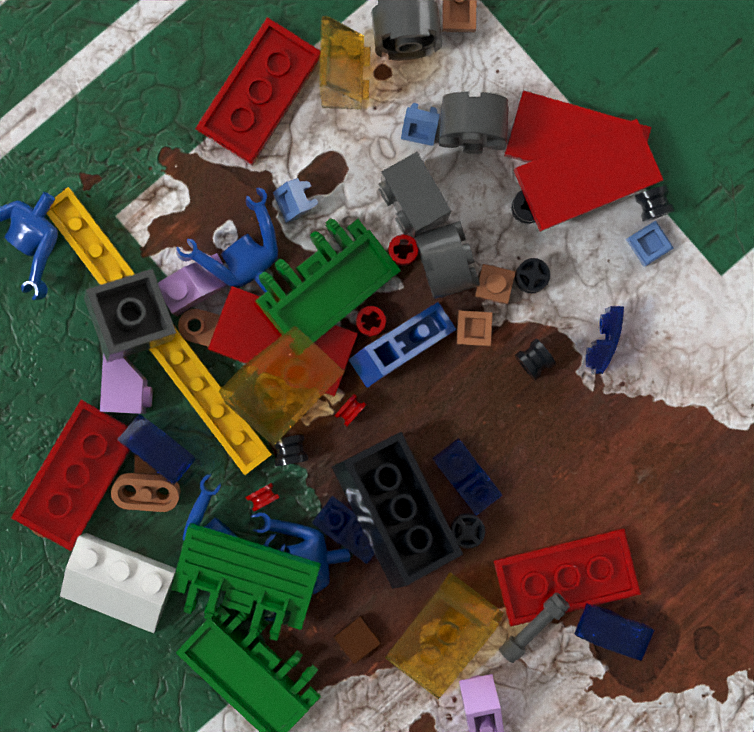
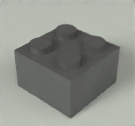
(414, 196)
(129, 315)

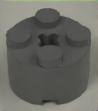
(406, 28)
(474, 122)
(447, 260)

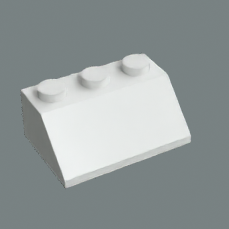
(117, 582)

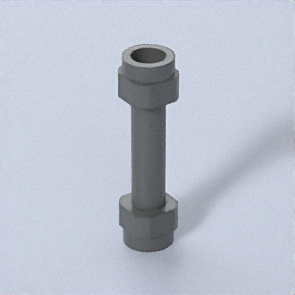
(514, 647)

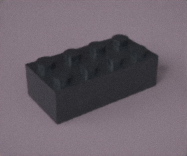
(397, 511)

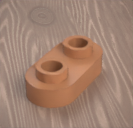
(208, 325)
(147, 494)

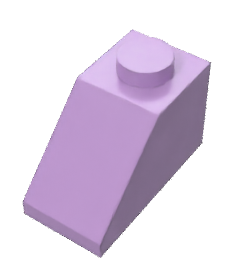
(190, 287)
(124, 388)
(481, 704)

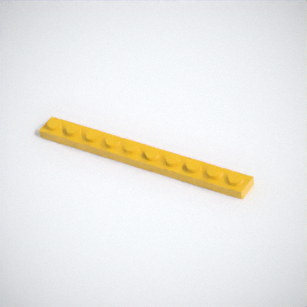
(175, 356)

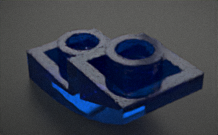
(602, 351)
(156, 449)
(467, 476)
(343, 527)
(614, 632)

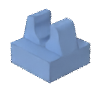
(420, 125)
(293, 200)

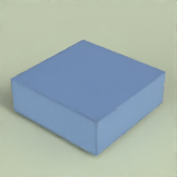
(649, 243)

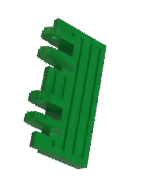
(332, 281)
(247, 574)
(246, 675)

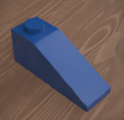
(402, 344)

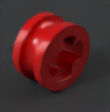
(395, 242)
(374, 331)
(350, 410)
(262, 497)

